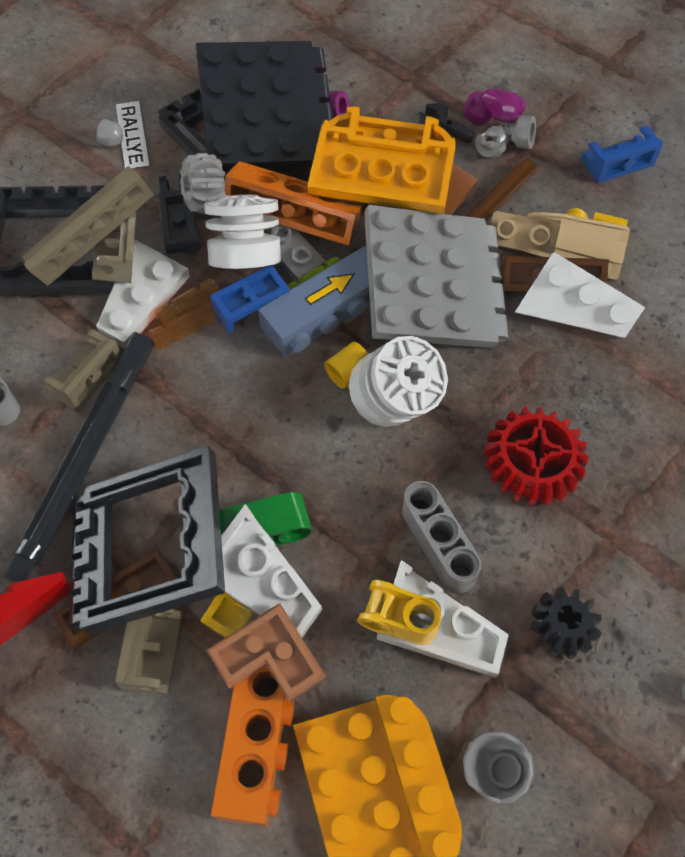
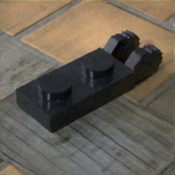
(177, 220)

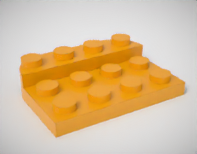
(383, 162)
(379, 782)

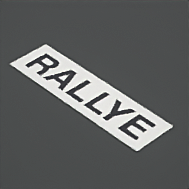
(133, 141)

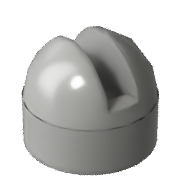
(109, 133)

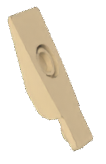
(564, 234)

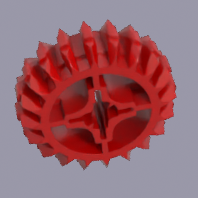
(554, 446)

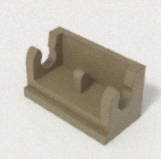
(115, 253)
(85, 372)
(149, 653)

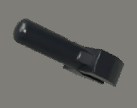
(440, 112)

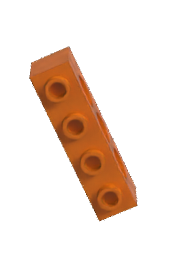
(298, 210)
(232, 799)

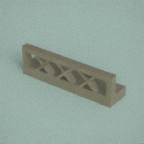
(87, 226)

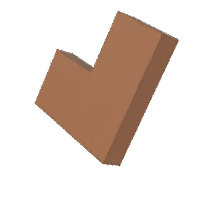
(269, 642)

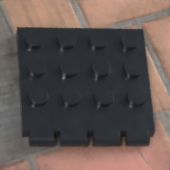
(263, 101)

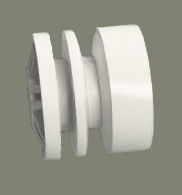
(243, 235)
(398, 381)

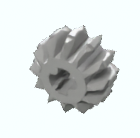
(201, 181)

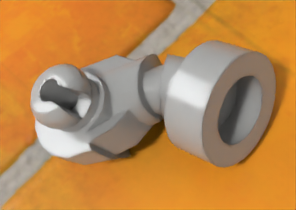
(495, 139)

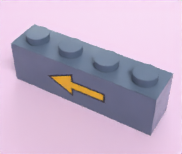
(317, 304)

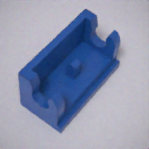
(623, 157)
(247, 296)

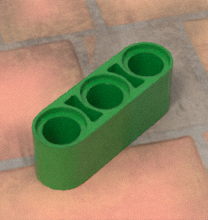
(281, 517)

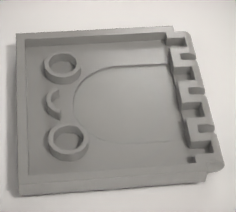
(434, 278)

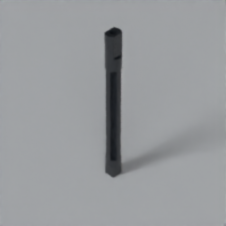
(79, 458)

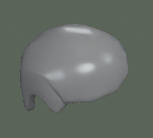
(498, 767)

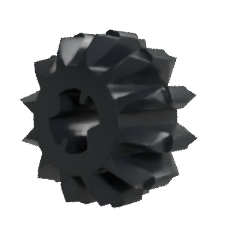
(557, 632)

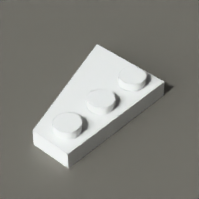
(579, 299)
(134, 303)
(260, 574)
(463, 634)

